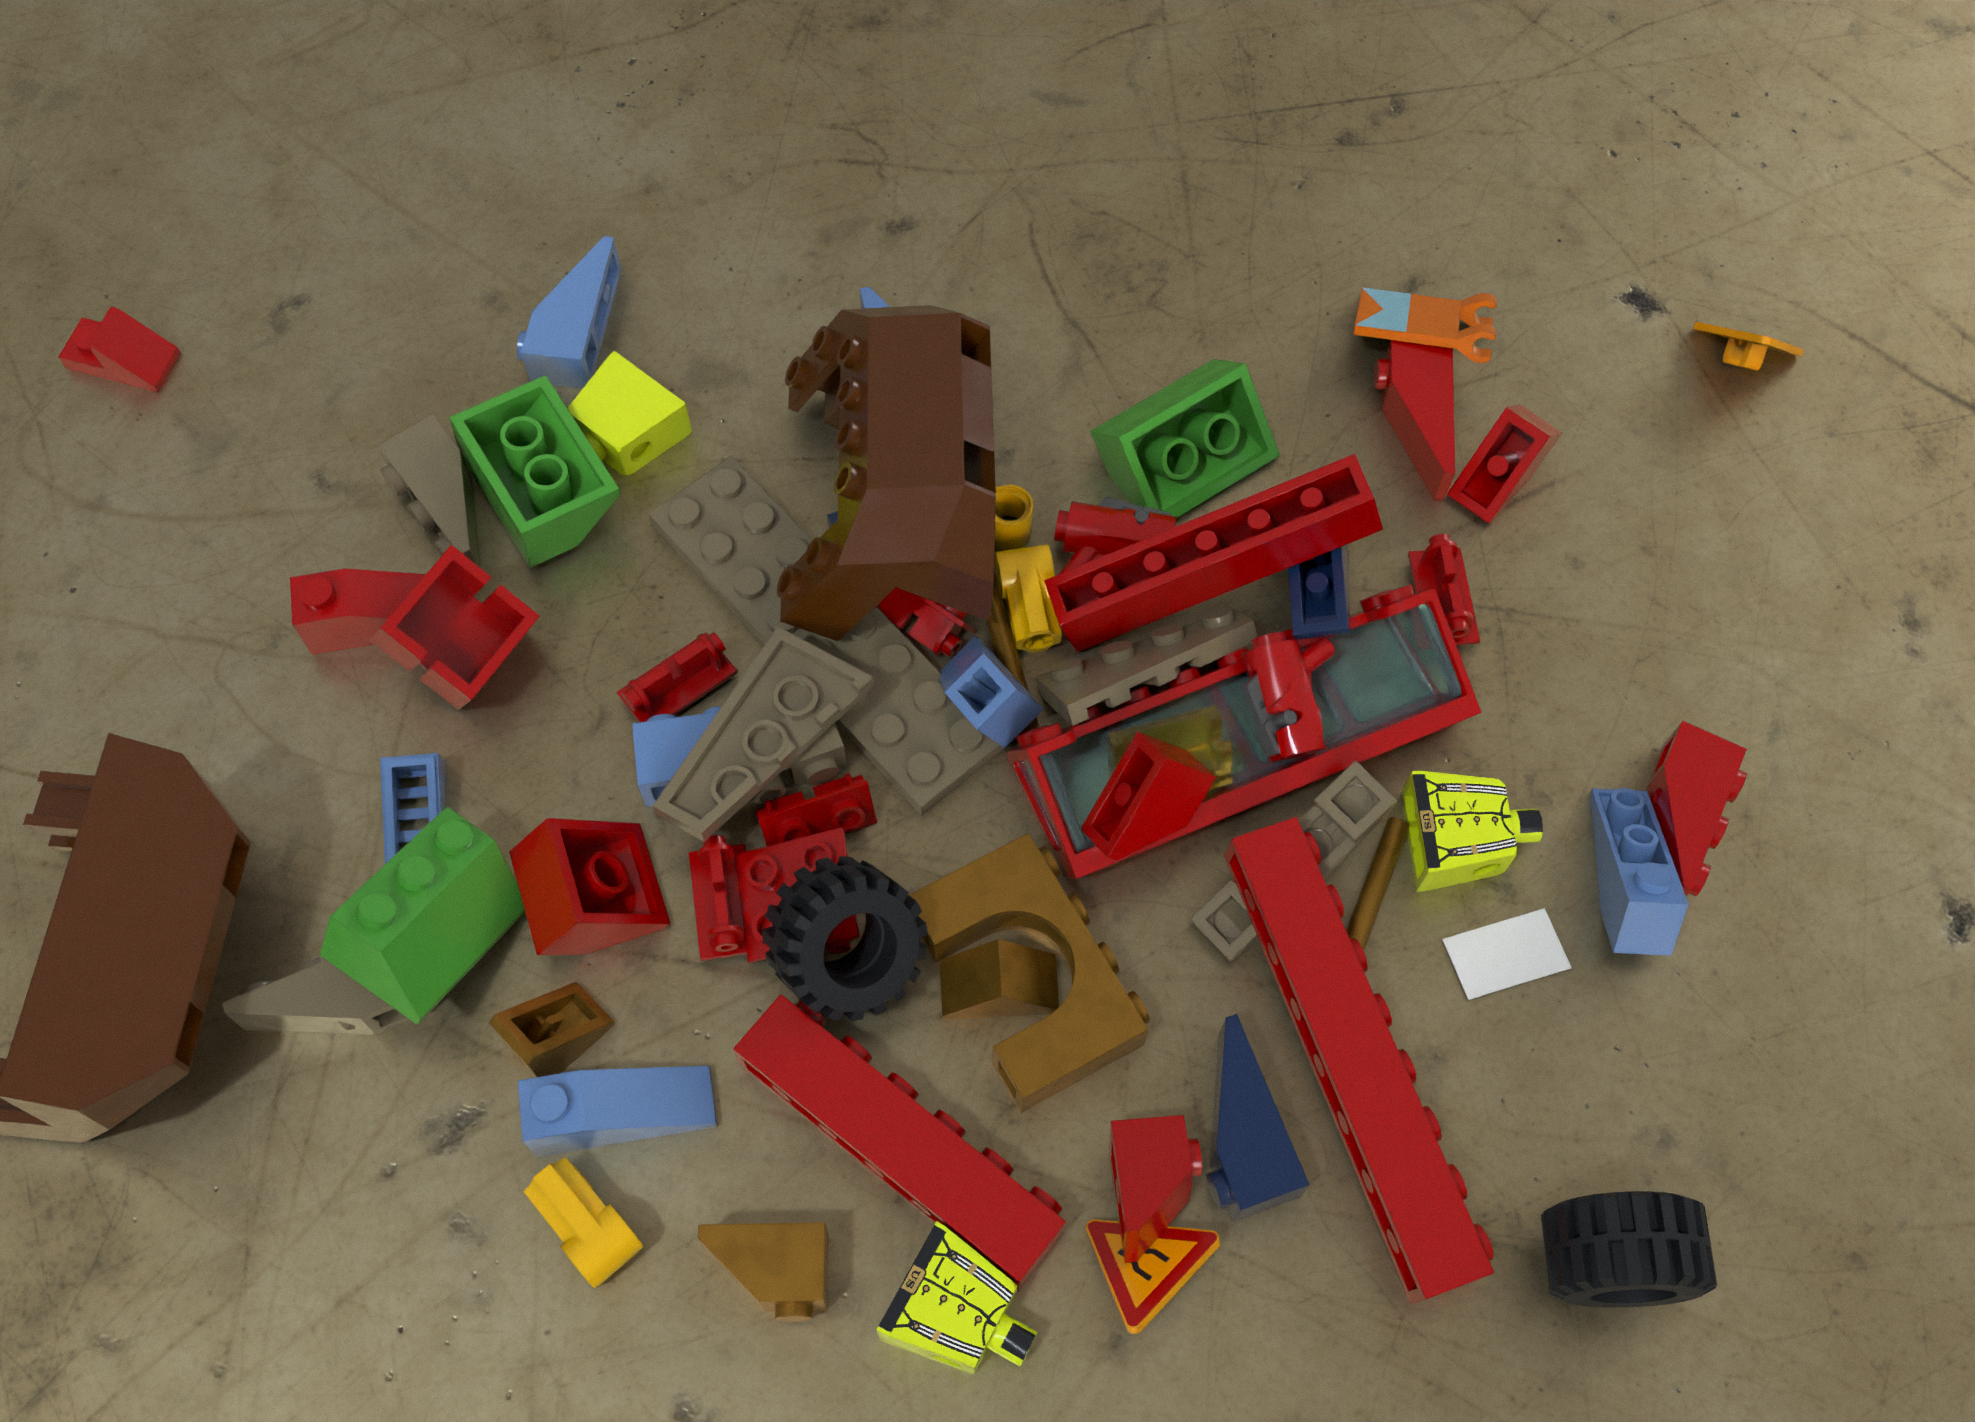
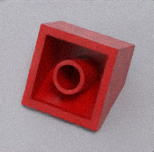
(587, 885)

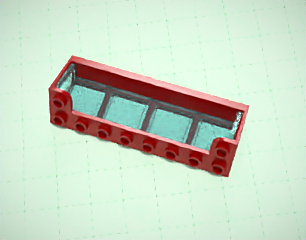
(1380, 690)

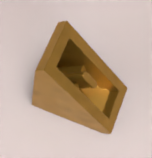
(998, 982)
(552, 1028)

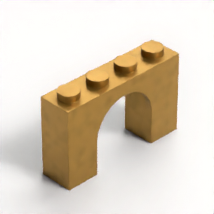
(1021, 891)

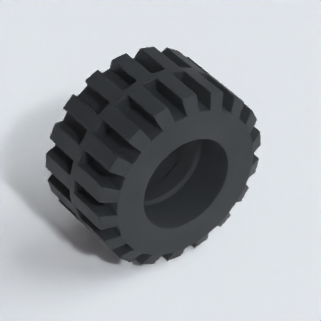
(878, 962)
(1628, 1249)

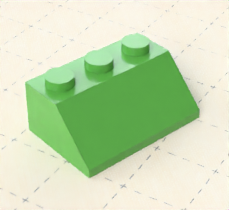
(1188, 439)
(535, 468)
(425, 916)

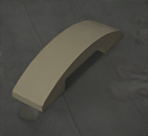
(1338, 823)

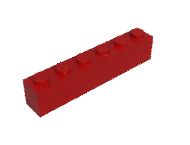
(1214, 553)
(899, 1139)

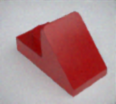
(120, 351)

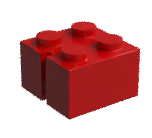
(452, 631)

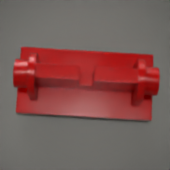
(1443, 568)
(936, 624)
(679, 679)
(835, 805)
(717, 899)

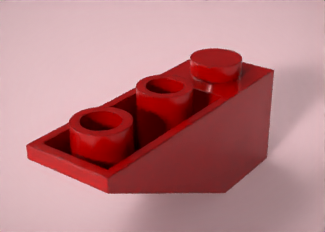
(1689, 793)

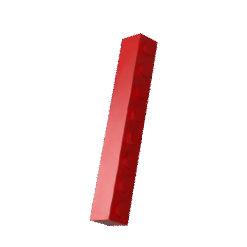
(1357, 1062)

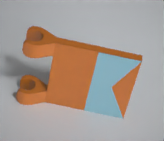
(1426, 320)

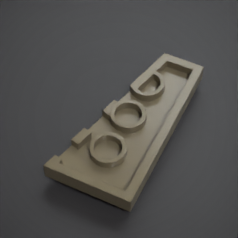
(1156, 660)
(762, 727)

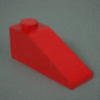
(1420, 408)
(346, 606)

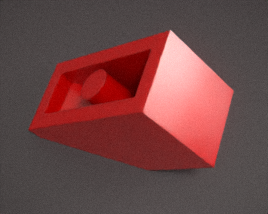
(1504, 462)
(1147, 797)
(1151, 1177)

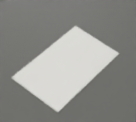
(1506, 953)

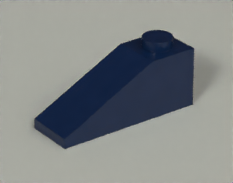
(1321, 595)
(1250, 1146)

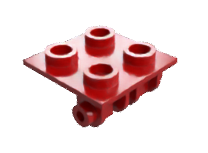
(767, 868)

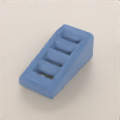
(403, 767)

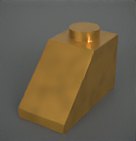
(775, 1263)

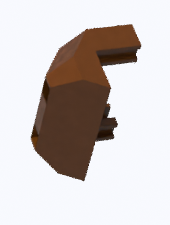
(912, 466)
(126, 942)

